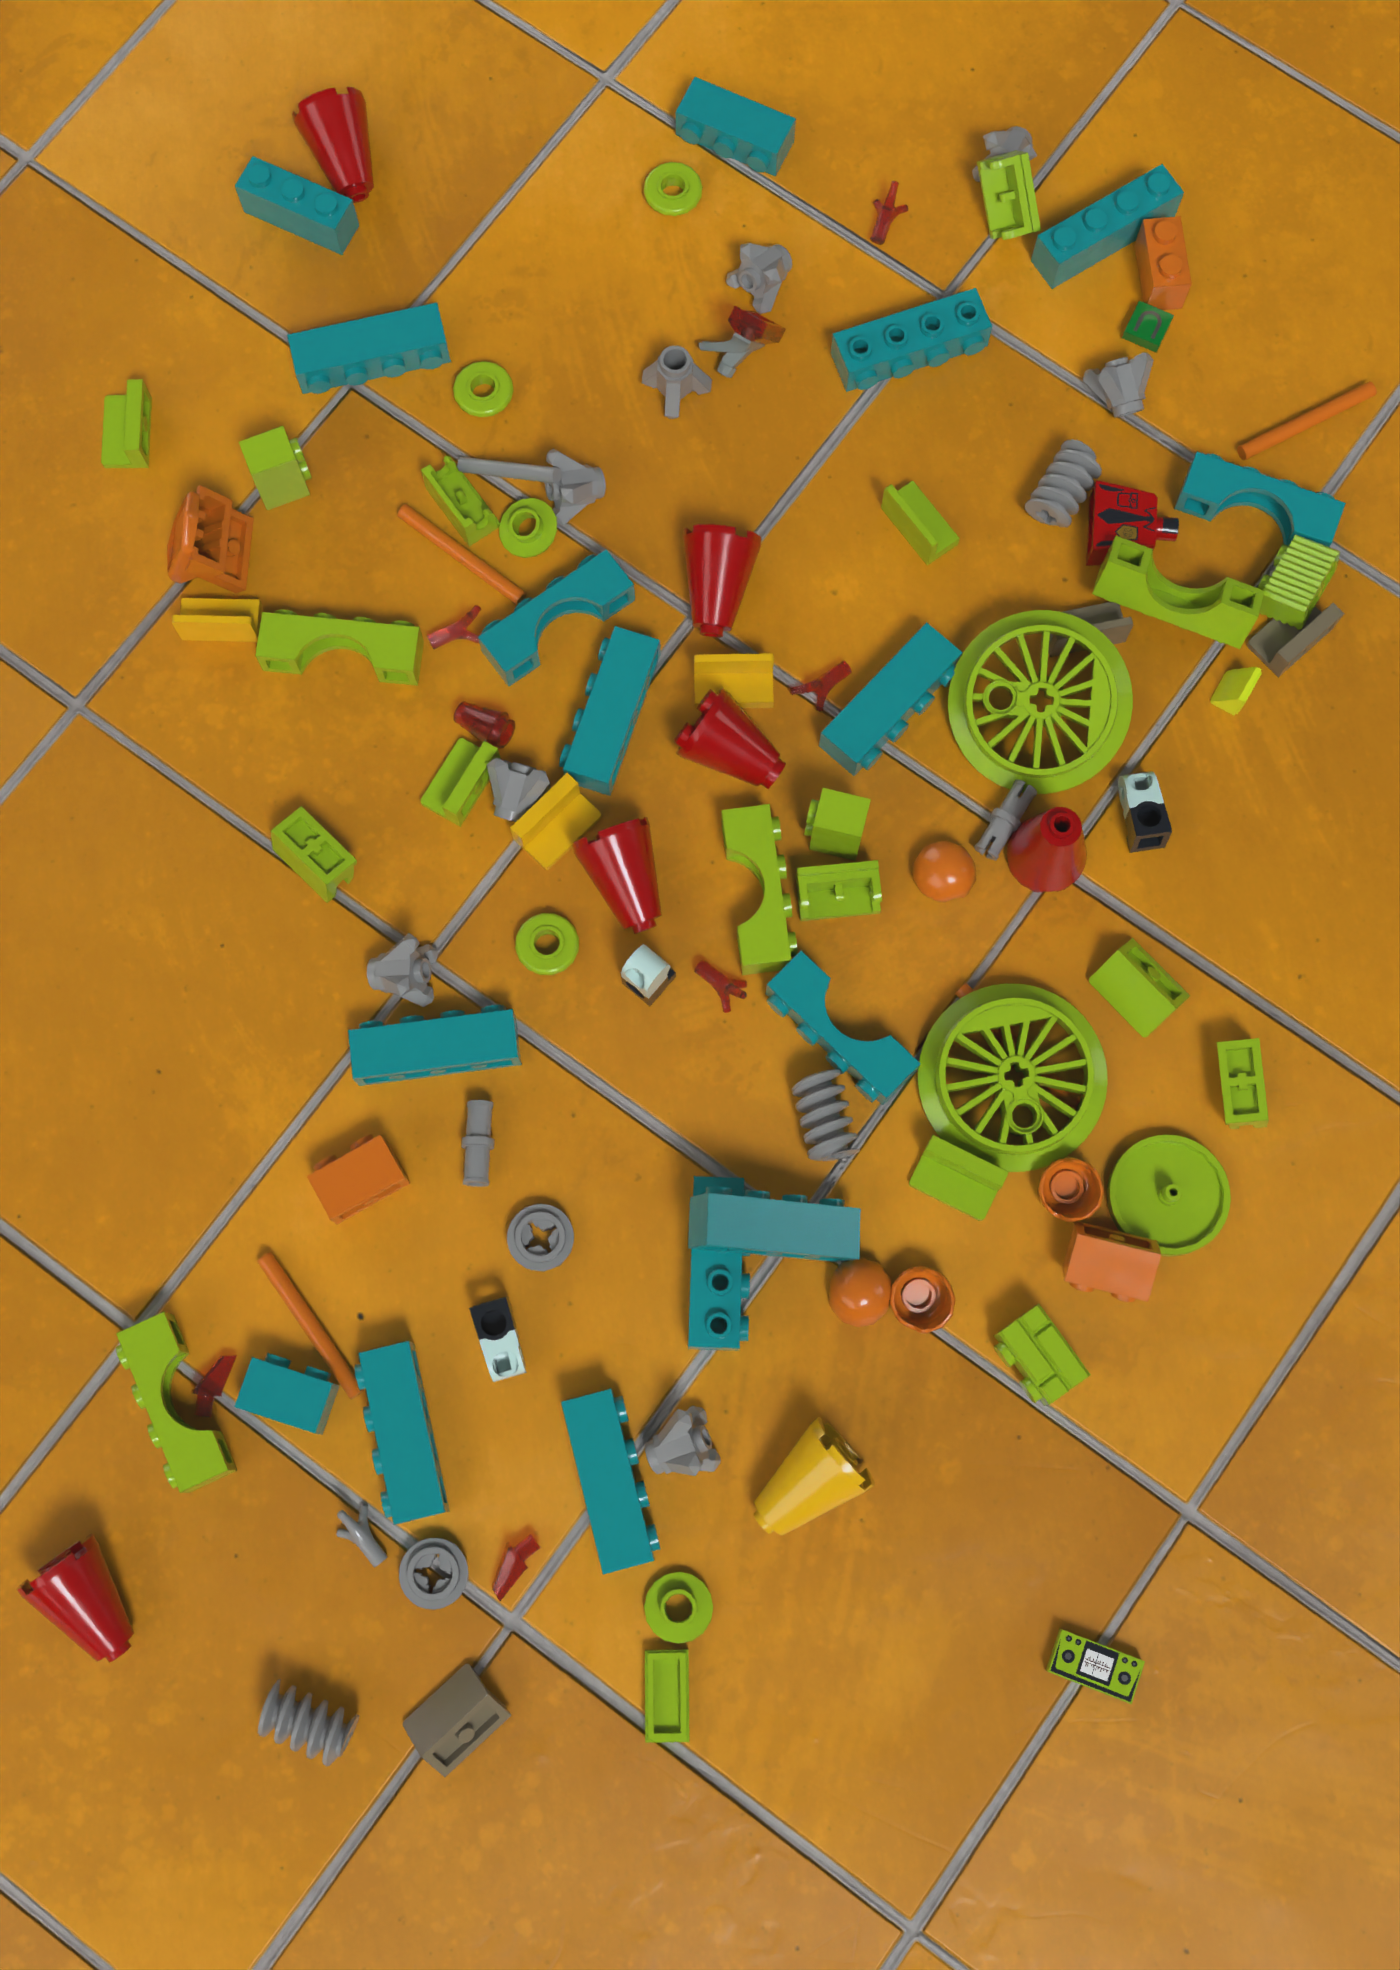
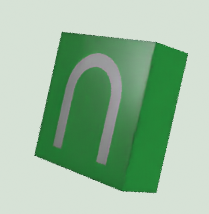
(1147, 326)

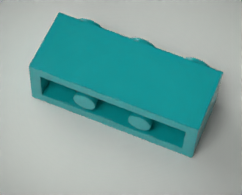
(735, 126)
(297, 205)

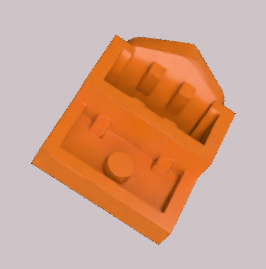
(210, 541)

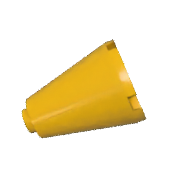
(811, 1481)

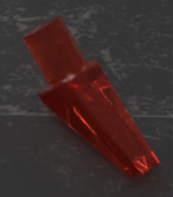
(212, 1385)
(513, 1565)

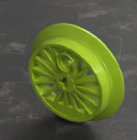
(1108, 705)
(1000, 1008)

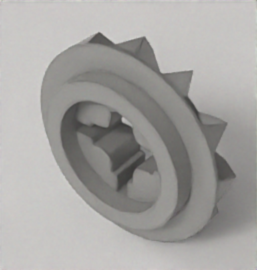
(520, 1236)
(417, 1586)

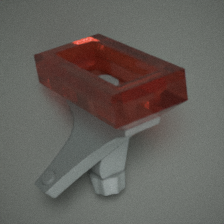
(750, 334)

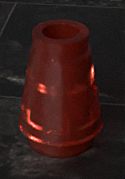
(485, 723)

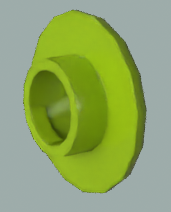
(676, 175)
(478, 374)
(539, 539)
(543, 925)
(656, 1613)

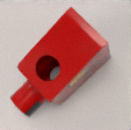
(1126, 514)

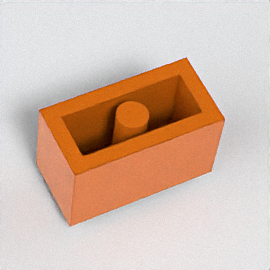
(1163, 263)
(357, 1178)
(1111, 1262)

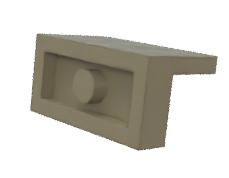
(1105, 617)
(1284, 645)
(455, 1720)

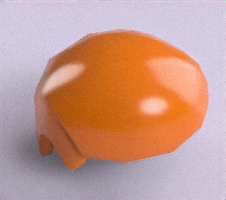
(944, 871)
(1071, 1189)
(860, 1292)
(922, 1299)

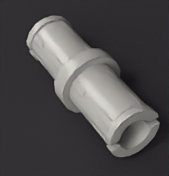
(1005, 819)
(478, 1143)

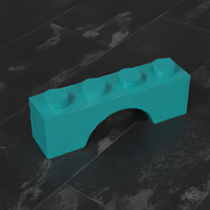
(1218, 485)
(594, 588)
(877, 1065)

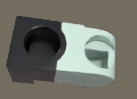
(1144, 812)
(646, 974)
(498, 1338)

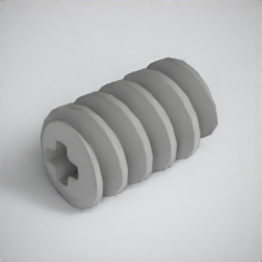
(1064, 484)
(824, 1117)
(305, 1724)

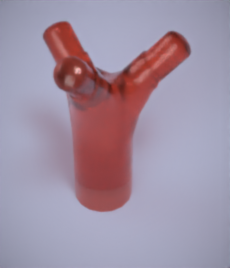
(886, 214)
(456, 630)
(824, 683)
(721, 983)

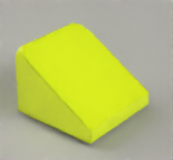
(1235, 689)

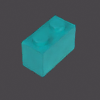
(287, 1395)

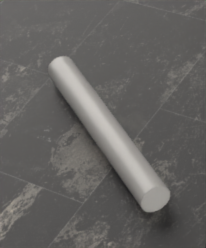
(509, 470)

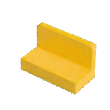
(218, 619)
(742, 675)
(555, 822)

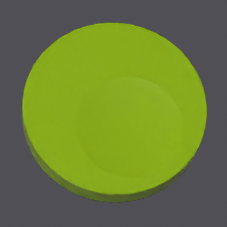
(1169, 1193)

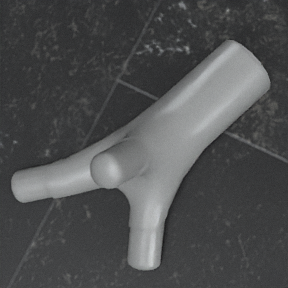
(361, 1535)

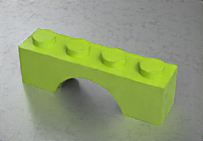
(1217, 611)
(292, 641)
(750, 841)
(153, 1355)

